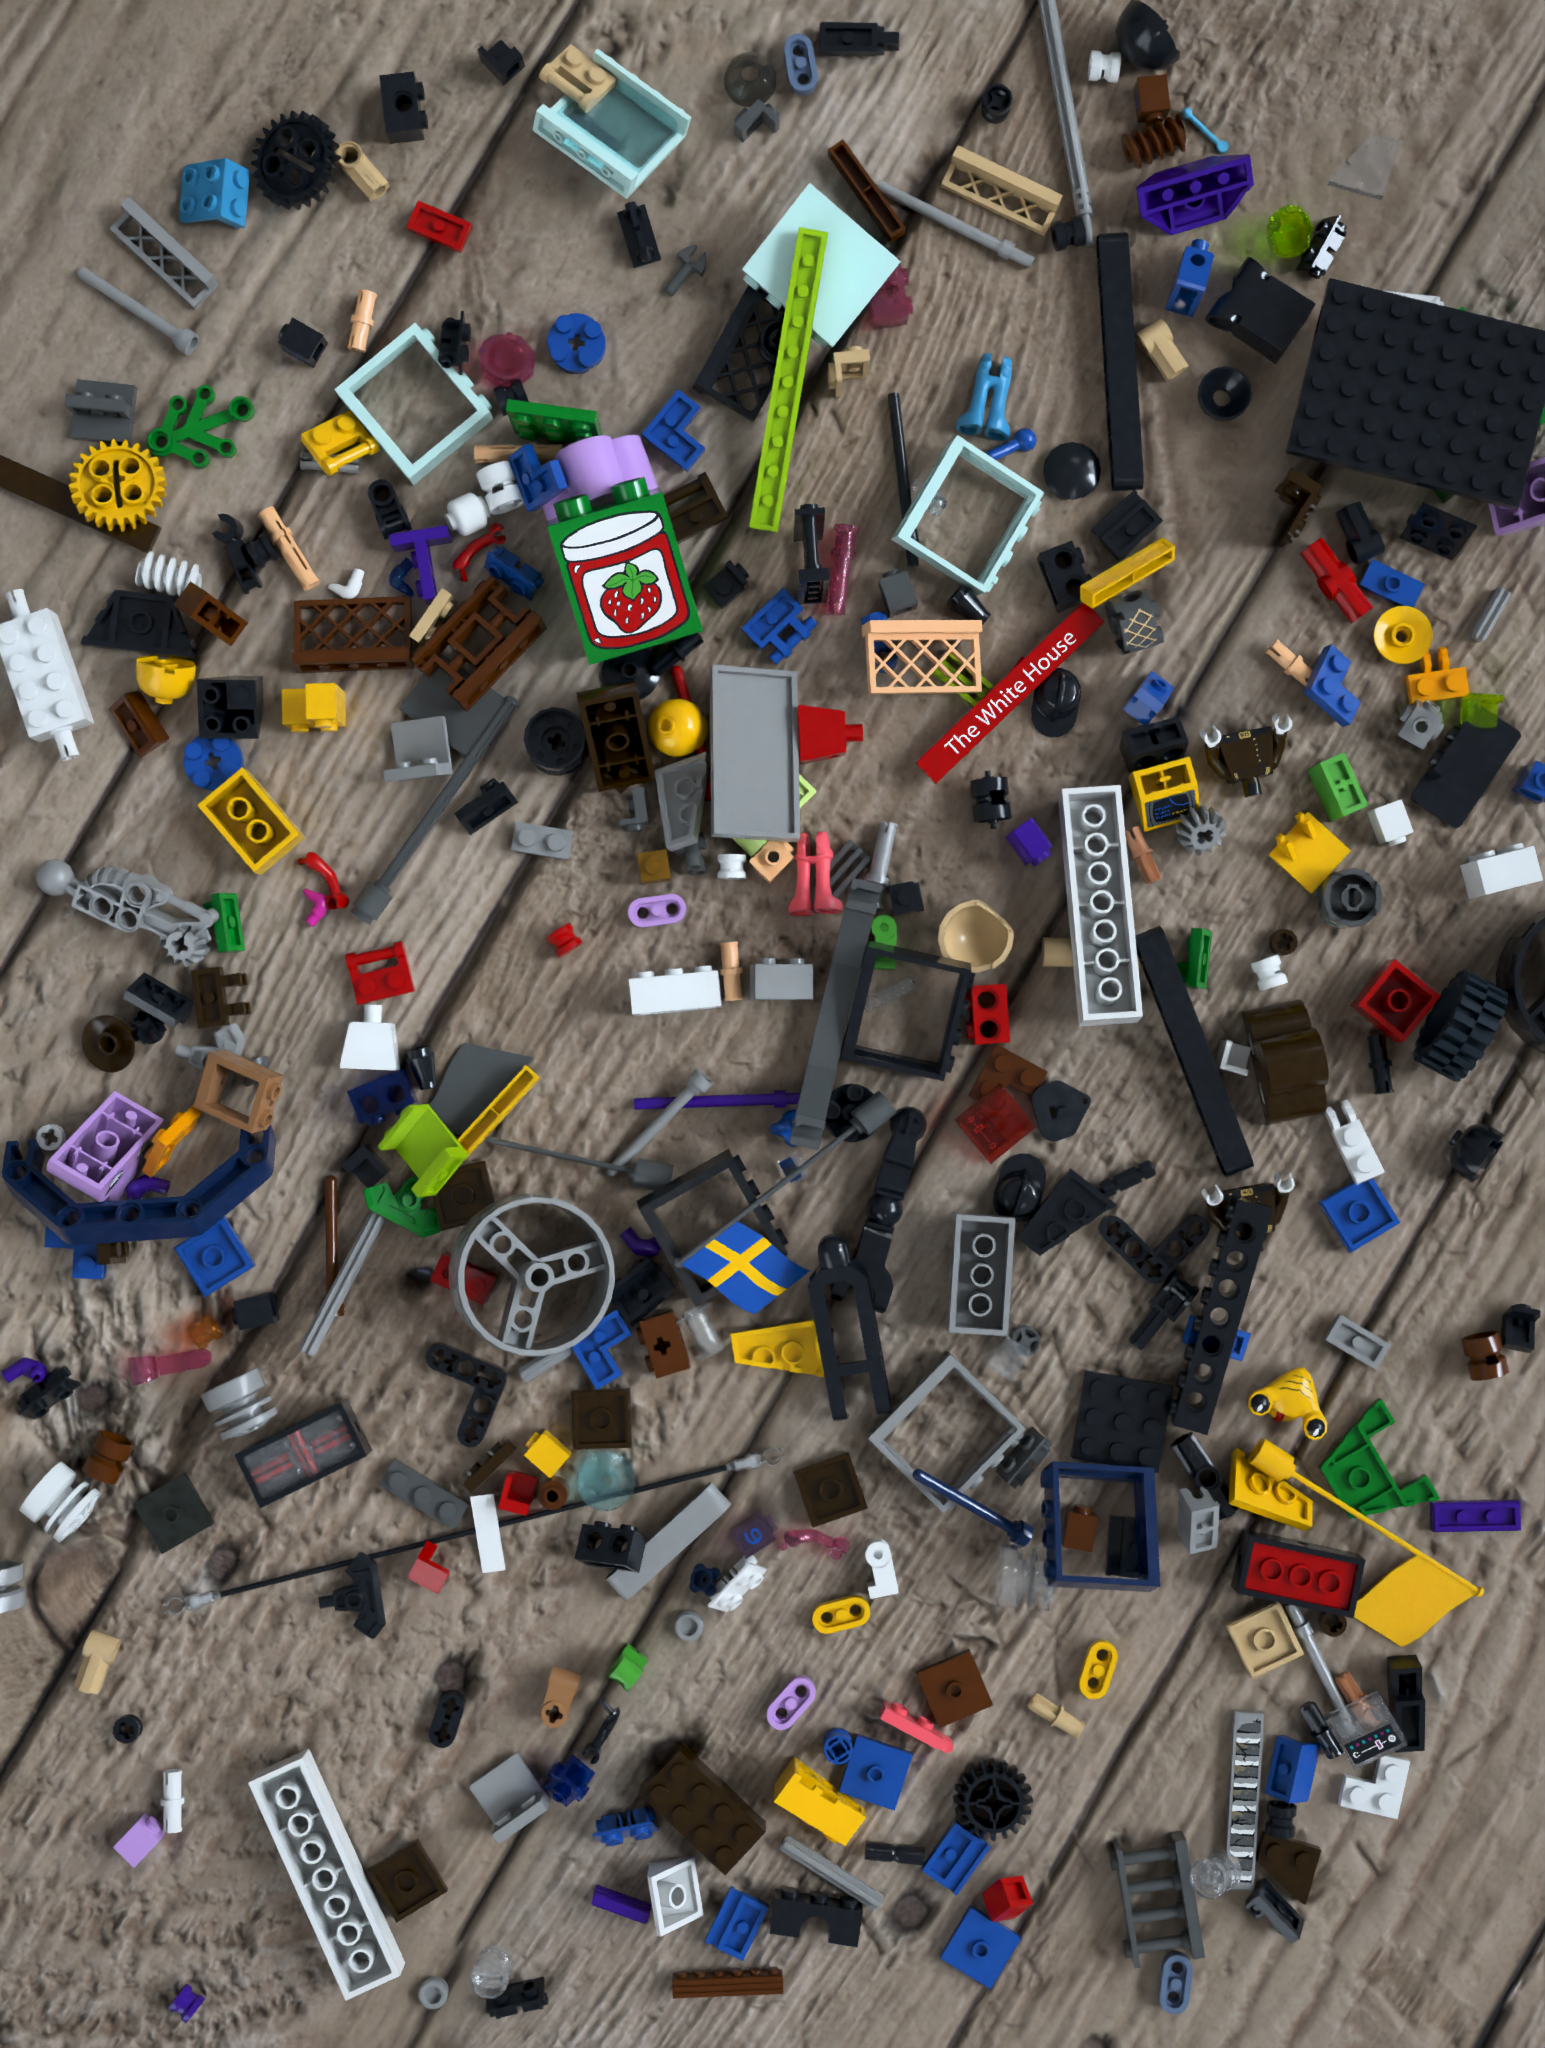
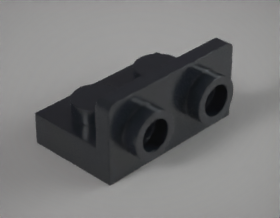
(159, 1000)

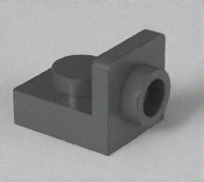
(637, 805)

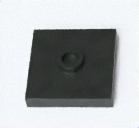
(173, 1513)

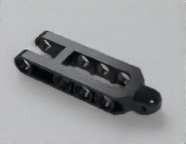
(836, 1267)

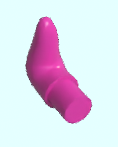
(319, 908)

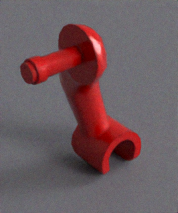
(475, 546)
(336, 898)

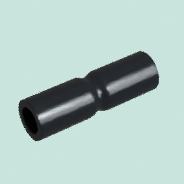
(889, 1852)

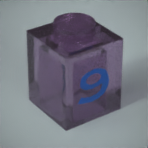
(755, 1533)

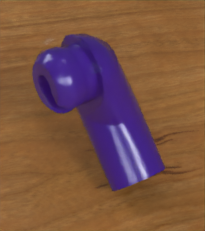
(143, 1184)
(639, 1246)
(26, 1367)

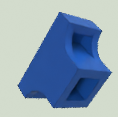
(1149, 698)

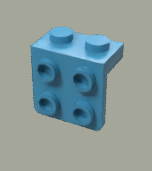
(215, 191)

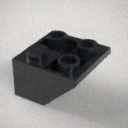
(230, 707)

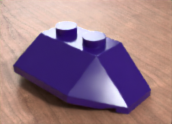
(1195, 192)

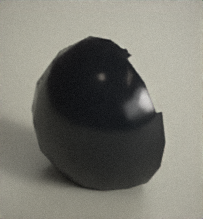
(1145, 38)

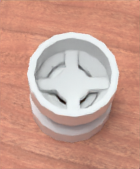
(1104, 66)
(1269, 972)

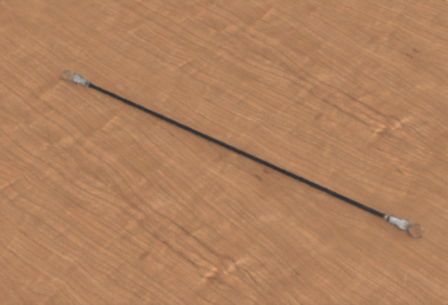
(197, 1599)

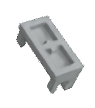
(1198, 1521)

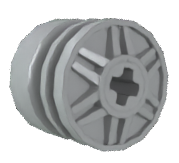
(239, 1404)

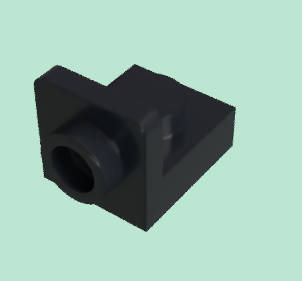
(727, 584)

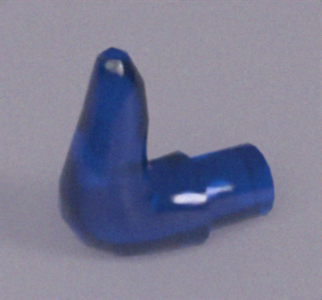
(397, 575)

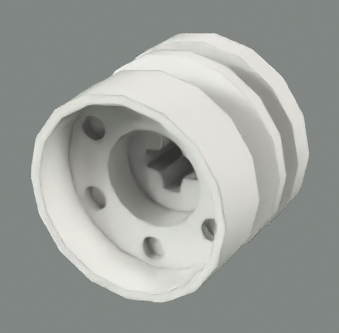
(60, 1502)

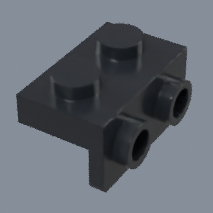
(641, 1290)

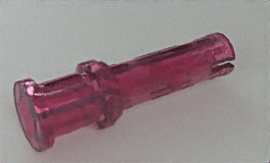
(843, 555)

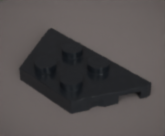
(141, 625)

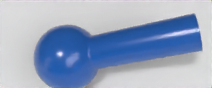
(1023, 440)

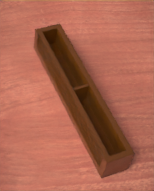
(866, 191)
(727, 1983)

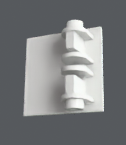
(730, 1595)

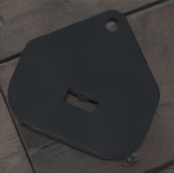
(1066, 1105)

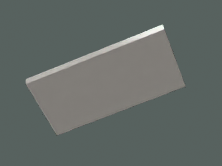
(754, 754)

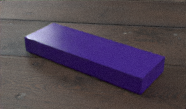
(1475, 1515)

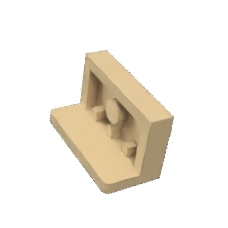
(846, 365)

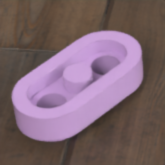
(657, 910)
(792, 1701)

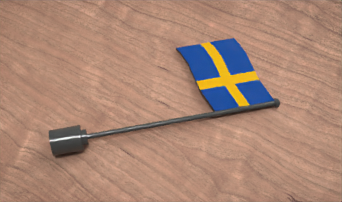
(745, 1262)

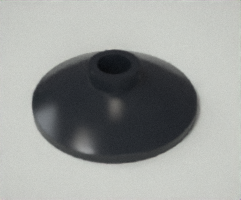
(646, 680)

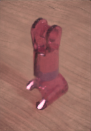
(147, 1367)

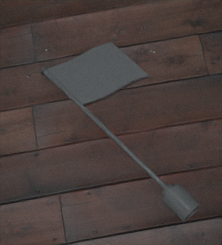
(480, 1075)

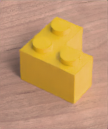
(314, 707)

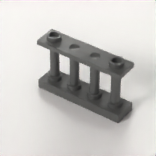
(1184, 1909)

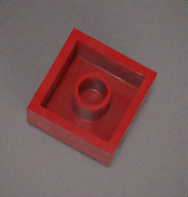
(1395, 1000)

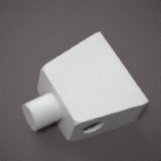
(371, 1043)

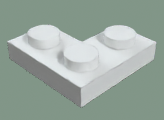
(1381, 1794)

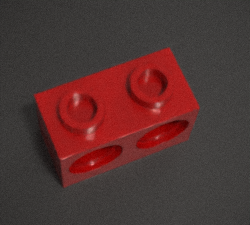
(996, 1014)

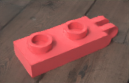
(920, 1728)

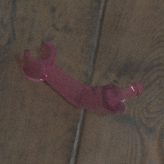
(795, 1537)

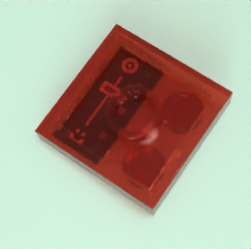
(995, 1123)

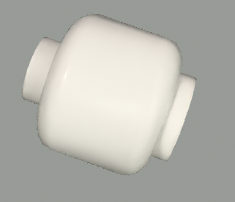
(467, 514)

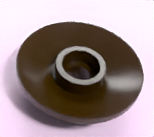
(99, 1046)

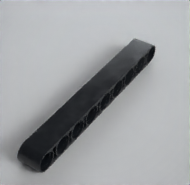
(1119, 361)
(1193, 1051)

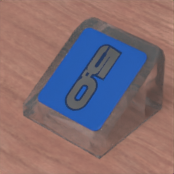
(791, 1162)

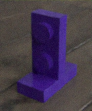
(421, 557)

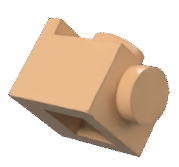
(770, 870)

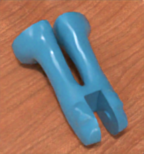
(972, 421)

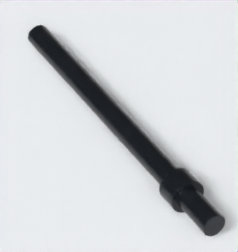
(901, 466)

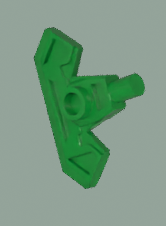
(402, 1207)

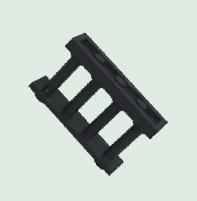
(813, 579)

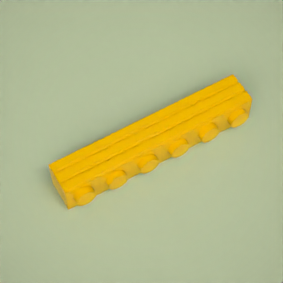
(1127, 572)
(498, 1109)

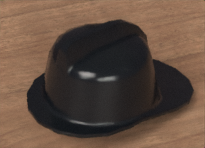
(1056, 703)
(1019, 1187)

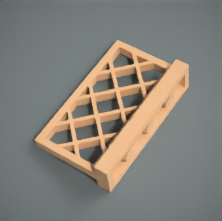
(923, 631)

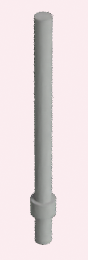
(1005, 249)
(1304, 1632)

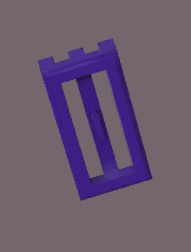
(621, 1904)

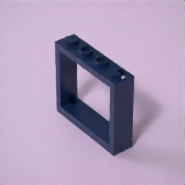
(1145, 1519)

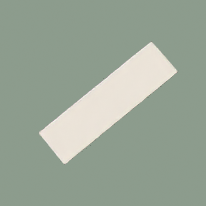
(487, 1533)

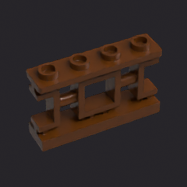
(494, 659)

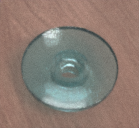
(591, 1477)

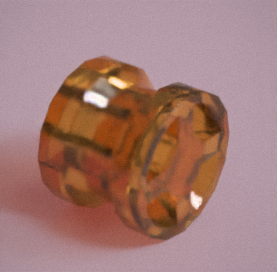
(204, 1331)

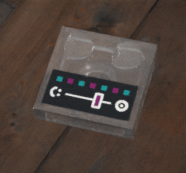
(1365, 1730)

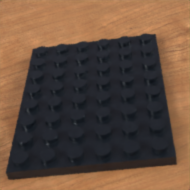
(1421, 394)

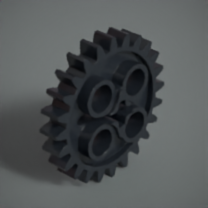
(283, 184)

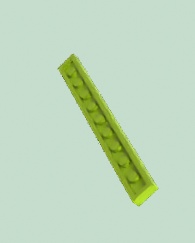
(788, 379)

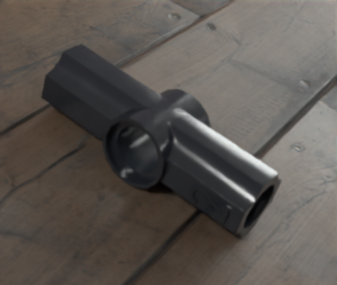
(1195, 1461)

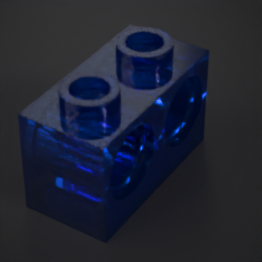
(381, 1091)

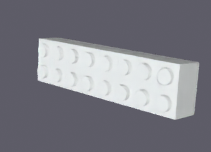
(1099, 906)
(327, 1874)

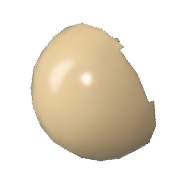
(975, 935)

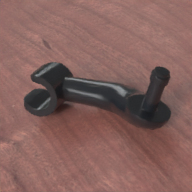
(604, 1731)

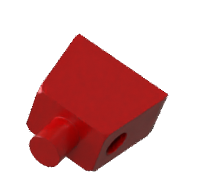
(824, 733)

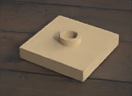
(1264, 1639)

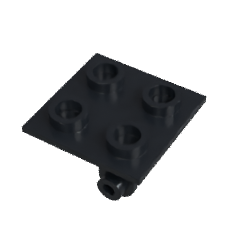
(1437, 531)

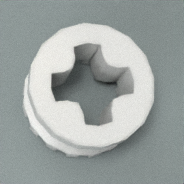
(58, 1132)

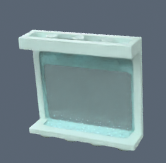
(621, 134)

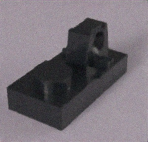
(484, 809)
(1269, 1903)

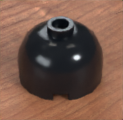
(1474, 1149)

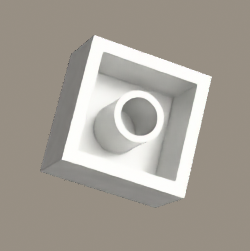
(1506, 870)

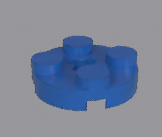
(566, 329)
(198, 753)

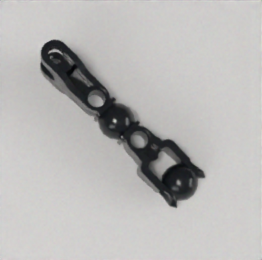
(885, 1206)

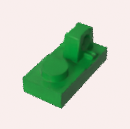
(228, 927)
(1196, 969)

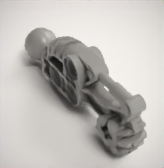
(183, 937)

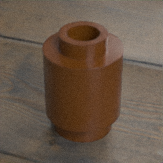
(558, 1485)

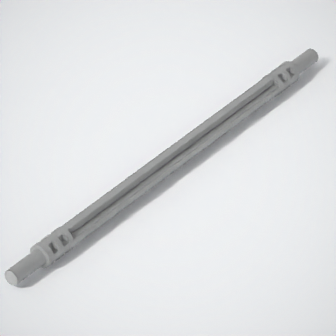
(1066, 115)

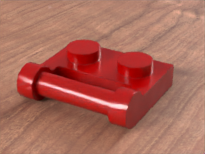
(383, 982)

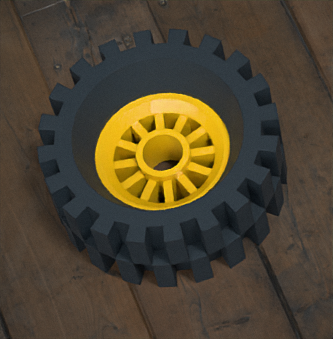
(1460, 1025)

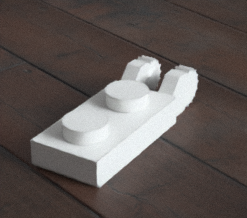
(1354, 1145)

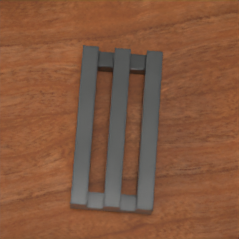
(858, 852)

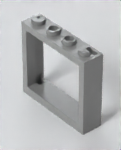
(990, 1458)

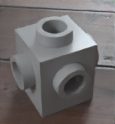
(1420, 732)

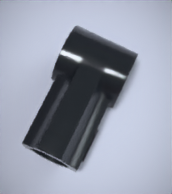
(1362, 540)

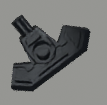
(360, 1596)

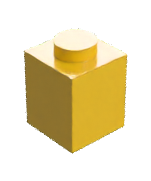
(546, 1452)

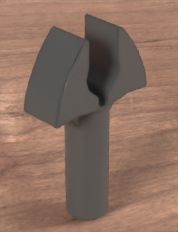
(686, 269)

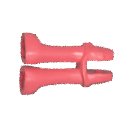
(824, 900)

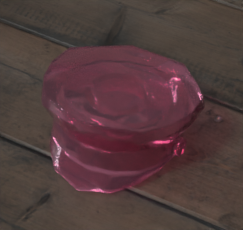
(506, 359)

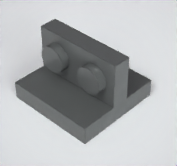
(102, 411)

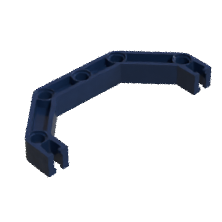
(139, 1217)

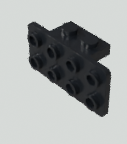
(1463, 770)

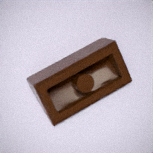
(138, 723)

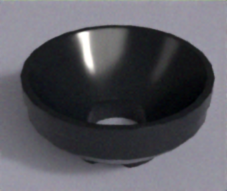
(1234, 384)

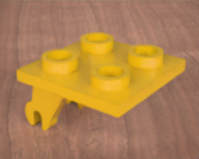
(1308, 852)

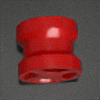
(564, 940)

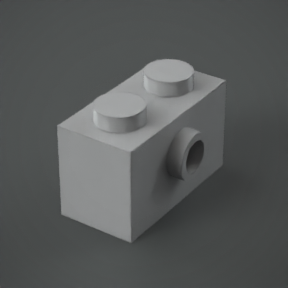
(781, 981)

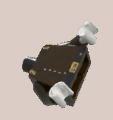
(1247, 754)
(1265, 1193)

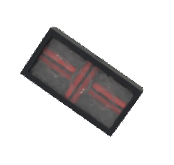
(303, 1453)

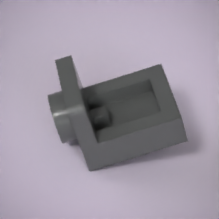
(750, 119)

